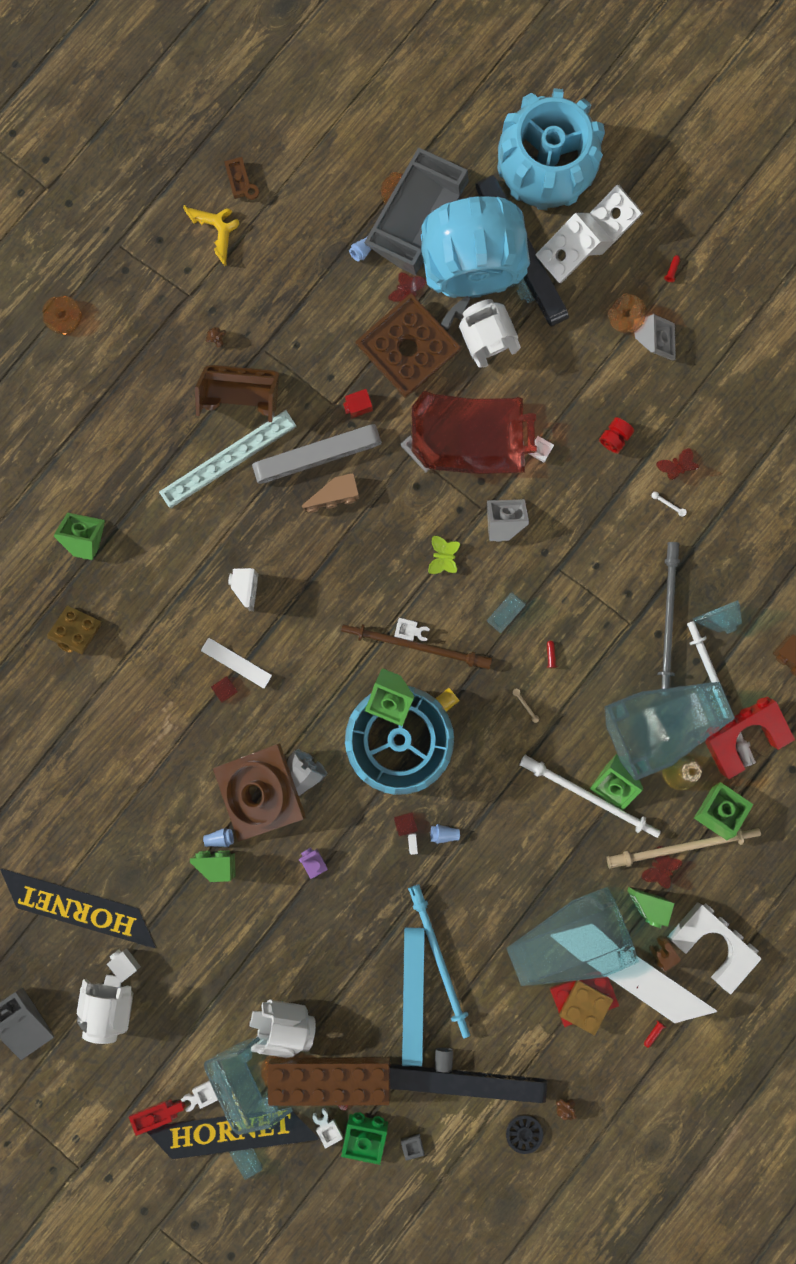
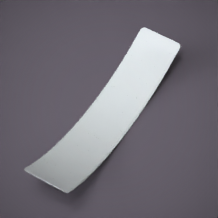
(236, 663)

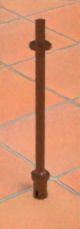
(470, 659)

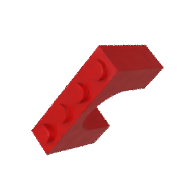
(723, 742)

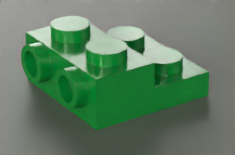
(365, 1138)

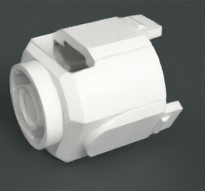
(488, 331)
(104, 1010)
(283, 1029)

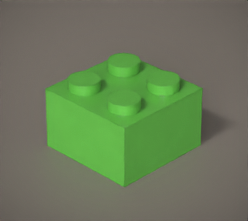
(723, 811)

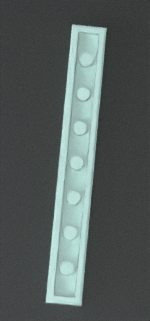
(227, 459)

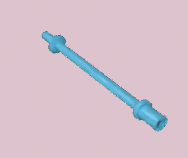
(420, 905)

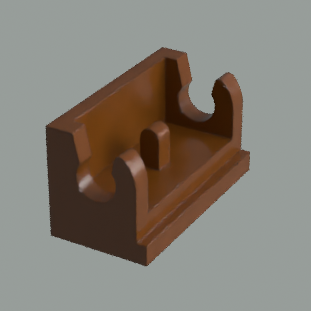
(666, 956)

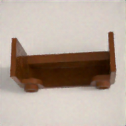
(238, 387)

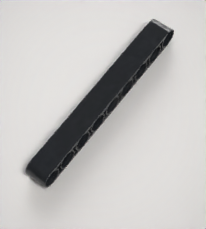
(537, 277)
(468, 1083)

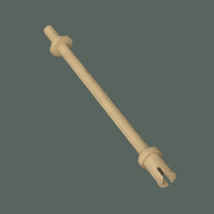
(628, 858)

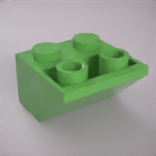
(215, 867)

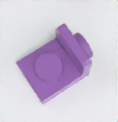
(313, 862)

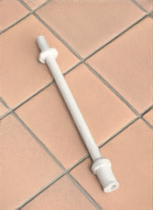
(742, 745)
(540, 769)

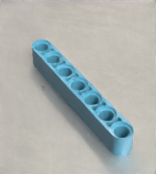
(413, 997)

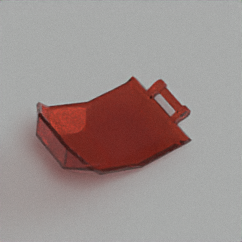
(471, 434)

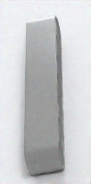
(316, 454)

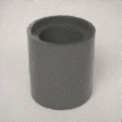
(443, 1059)

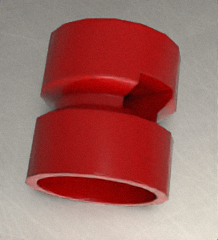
(618, 432)

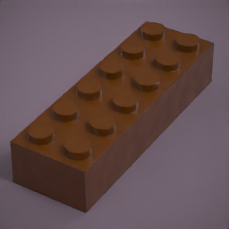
(328, 1081)

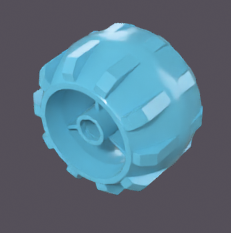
(541, 182)
(474, 247)
(401, 781)

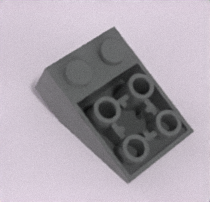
(22, 1025)

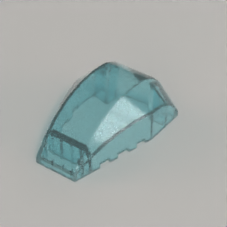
(664, 725)
(575, 943)

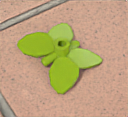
(444, 556)

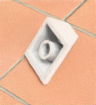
(244, 585)

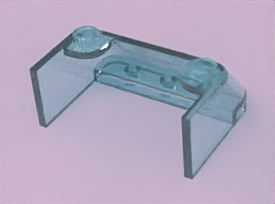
(238, 1091)

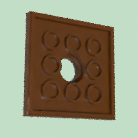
(414, 323)
(279, 800)

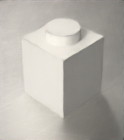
(123, 964)

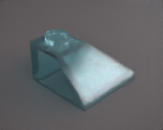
(722, 619)

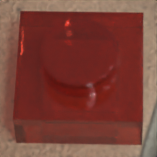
(224, 689)
(405, 824)

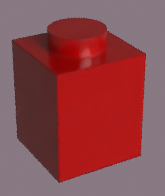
(358, 403)

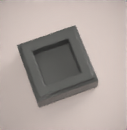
(412, 1147)

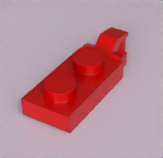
(155, 1116)

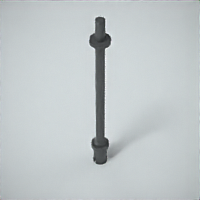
(672, 562)

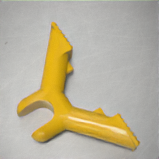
(217, 221)

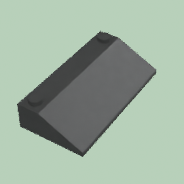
(421, 190)

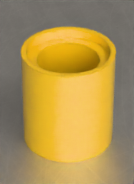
(447, 699)

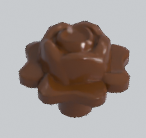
(215, 336)
(565, 1109)

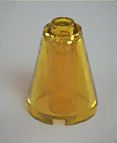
(683, 773)

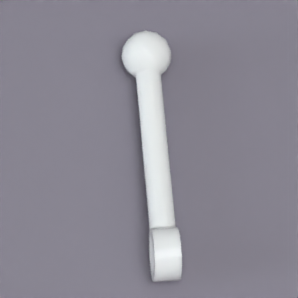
(682, 512)

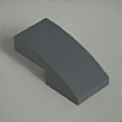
(455, 312)

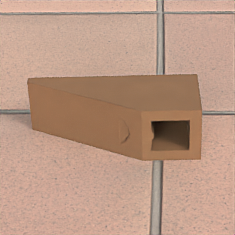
(337, 491)

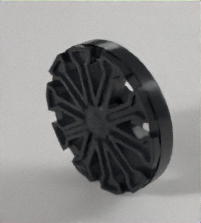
(524, 1134)

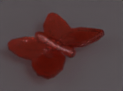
(406, 287)
(674, 469)
(662, 870)

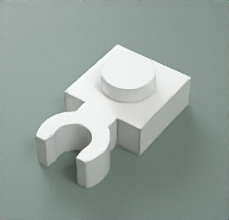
(407, 630)
(203, 1096)
(328, 1130)

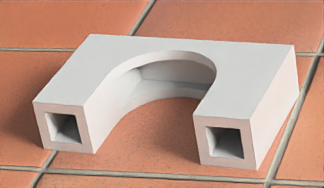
(740, 957)

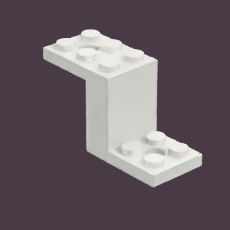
(588, 234)

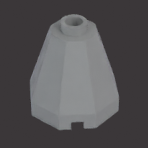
(305, 771)

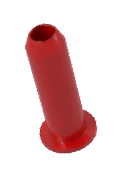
(672, 270)
(551, 655)
(654, 1034)

